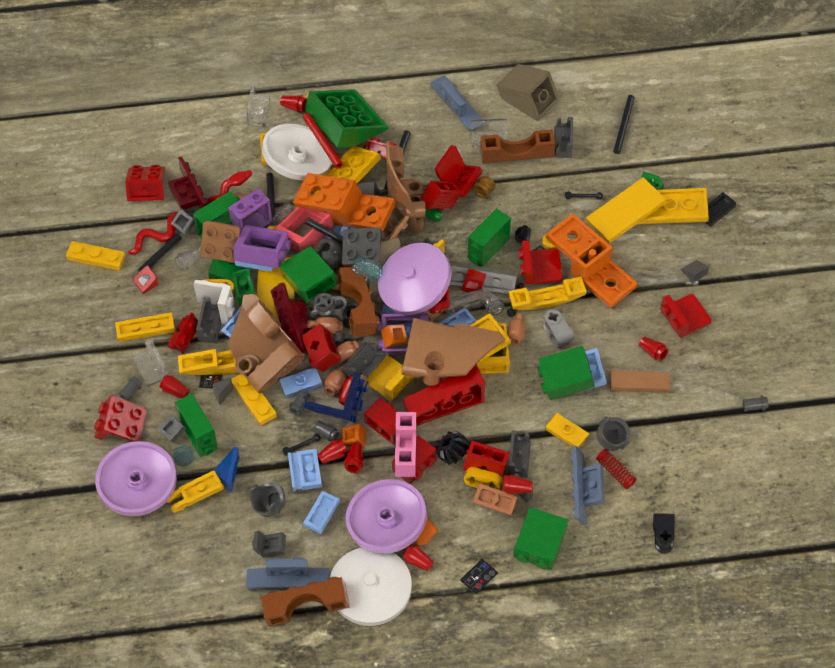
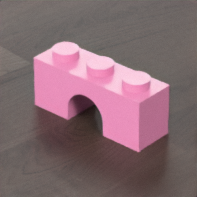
(405, 444)

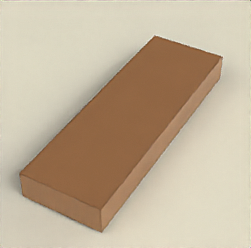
(640, 381)

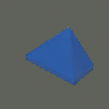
(228, 468)

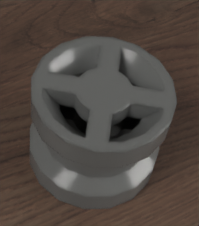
(324, 299)

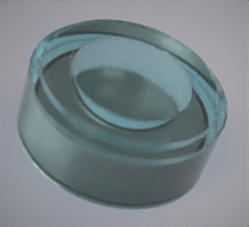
(183, 455)

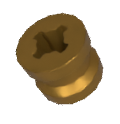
(484, 187)

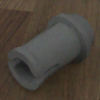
(131, 387)
(755, 404)
(297, 405)
(330, 433)

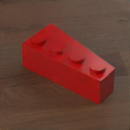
(447, 397)

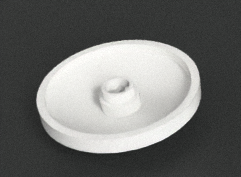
(294, 152)
(375, 585)

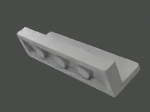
(496, 279)

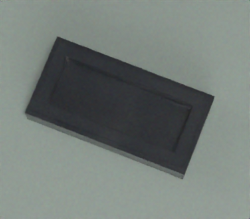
(719, 208)

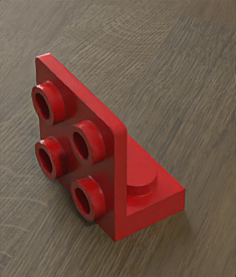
(145, 183)

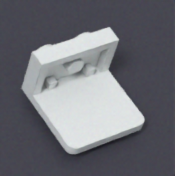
(216, 292)

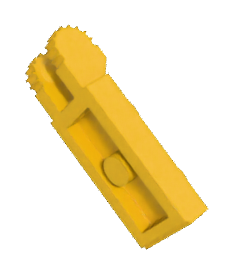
(195, 491)

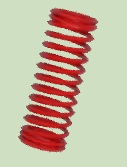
(603, 454)

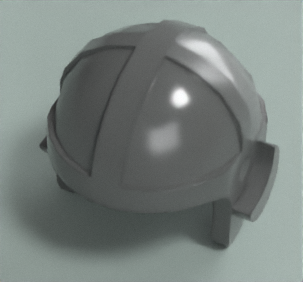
(331, 253)
(613, 433)
(267, 499)

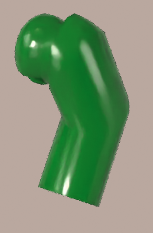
(654, 180)
(433, 215)

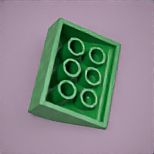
(344, 116)

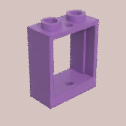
(243, 208)
(258, 255)
(397, 318)

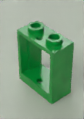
(214, 211)
(198, 426)

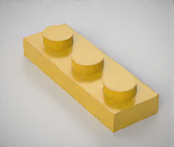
(95, 255)
(145, 327)
(254, 401)

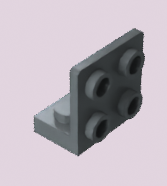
(362, 243)

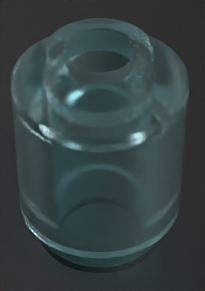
(367, 268)

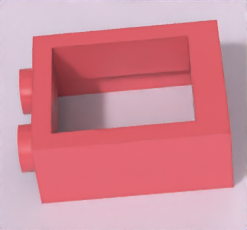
(295, 219)

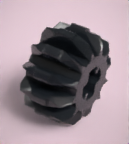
(452, 447)

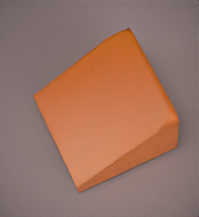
(394, 335)
(354, 434)
(427, 534)

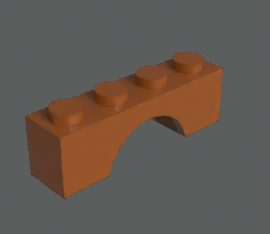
(538, 145)
(362, 318)
(280, 605)

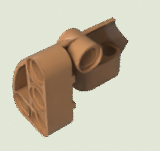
(407, 200)
(263, 344)
(446, 350)

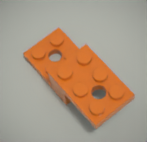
(344, 202)
(591, 260)

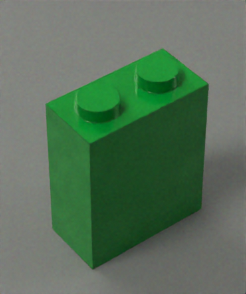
(489, 237)
(308, 274)
(565, 373)
(540, 538)

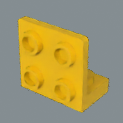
(388, 379)

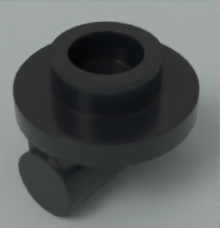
(522, 234)

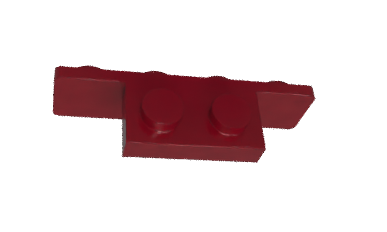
(185, 188)
(291, 315)

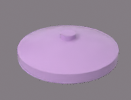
(414, 278)
(136, 478)
(386, 516)

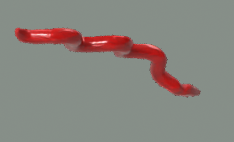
(234, 180)

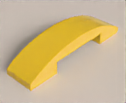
(547, 297)

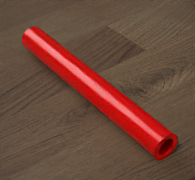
(321, 138)

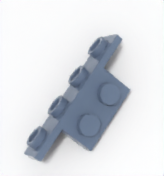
(455, 101)
(587, 485)
(284, 574)

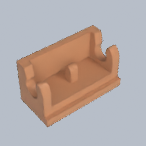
(495, 500)

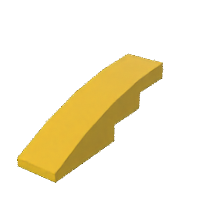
(208, 363)

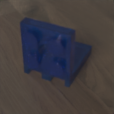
(353, 402)

